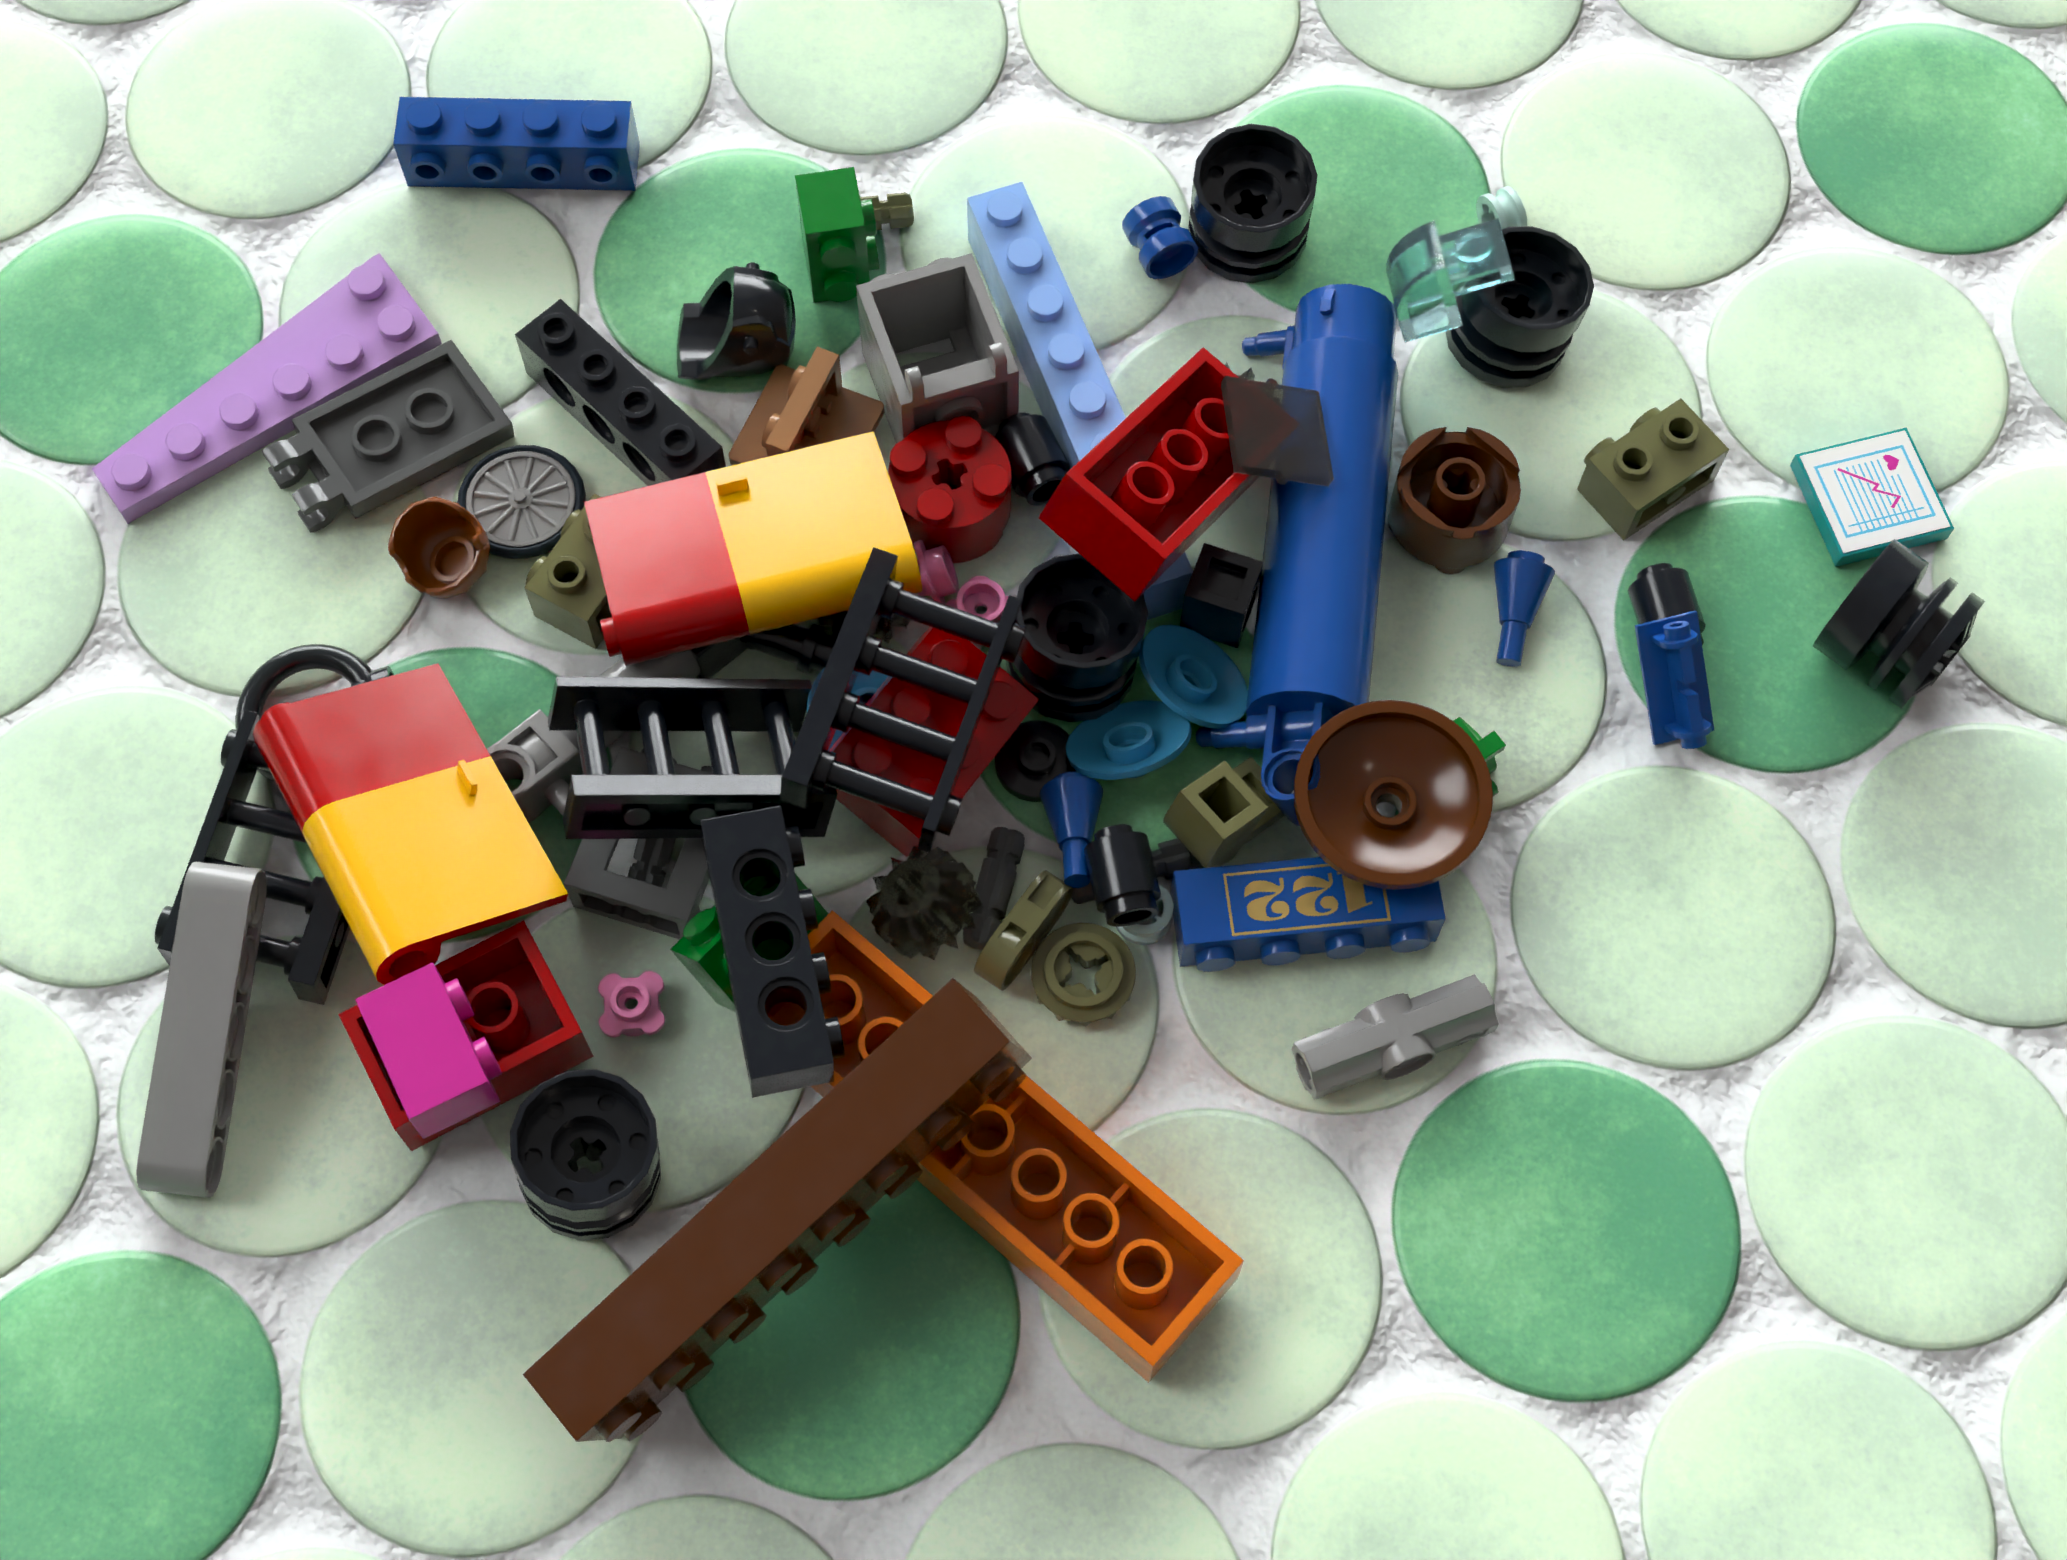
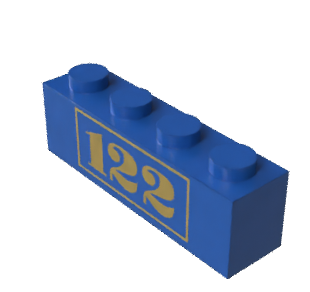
(1294, 910)

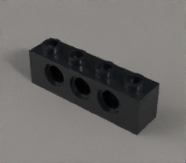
(614, 399)
(774, 1054)

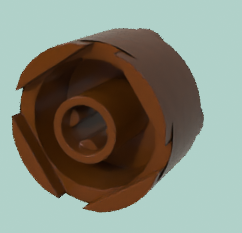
(1454, 498)

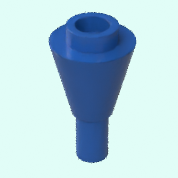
(1520, 589)
(1072, 810)

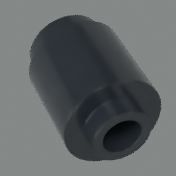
(1033, 456)
(1662, 594)
(1123, 875)

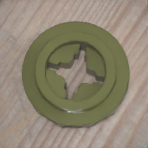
(1089, 946)

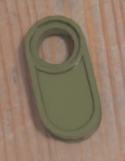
(1023, 930)

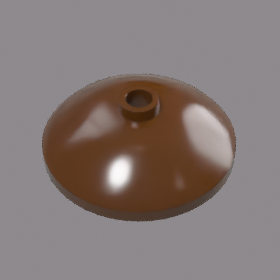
(1402, 758)

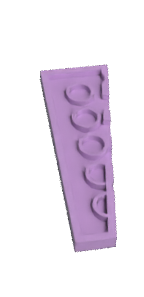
(321, 352)

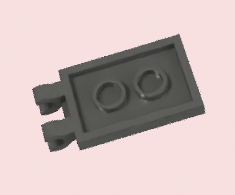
(388, 436)

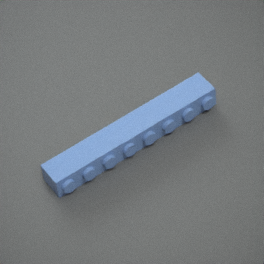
(1053, 342)

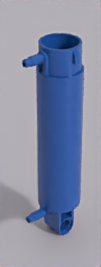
(1321, 540)

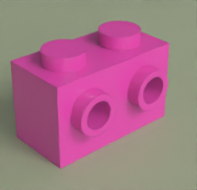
(428, 1049)

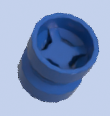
(1157, 233)

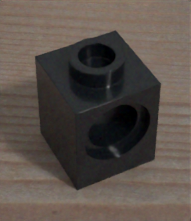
(1221, 594)

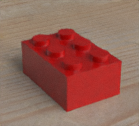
(1002, 714)
(513, 1008)

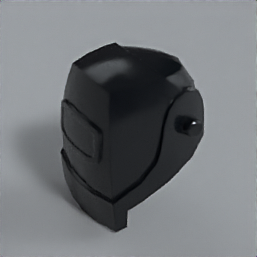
(738, 326)

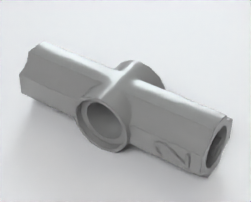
(1394, 1036)

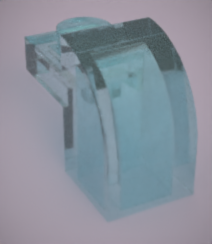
(1433, 269)

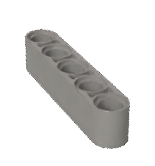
(202, 1030)

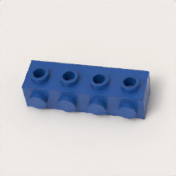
(517, 143)

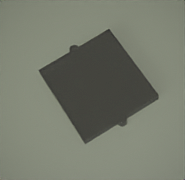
(1276, 431)

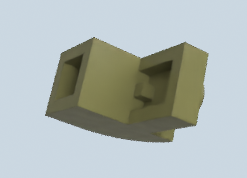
(1222, 812)

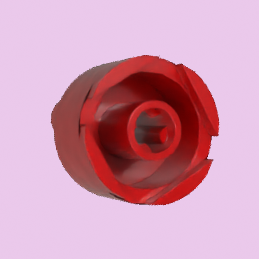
(953, 487)

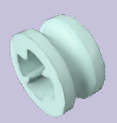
(1505, 206)
(1153, 932)

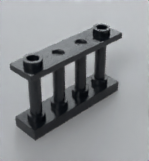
(839, 709)
(671, 803)
(308, 959)

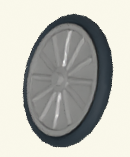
(522, 499)

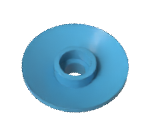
(1193, 676)
(1128, 741)

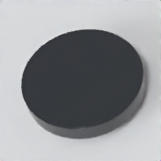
(1032, 759)

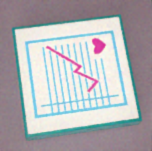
(1870, 495)

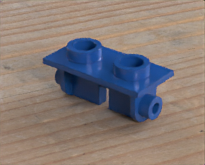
(1675, 680)

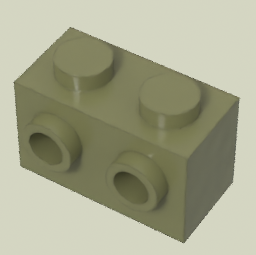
(1651, 467)
(568, 583)

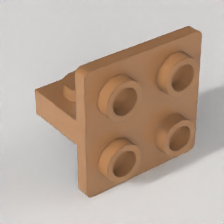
(804, 410)

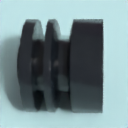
(1252, 202)
(1524, 326)
(1898, 624)
(1077, 639)
(593, 1118)

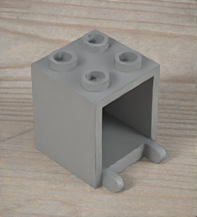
(924, 308)

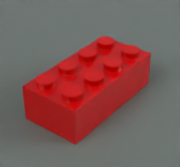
(1152, 481)

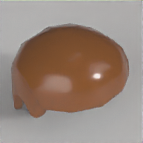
(439, 547)

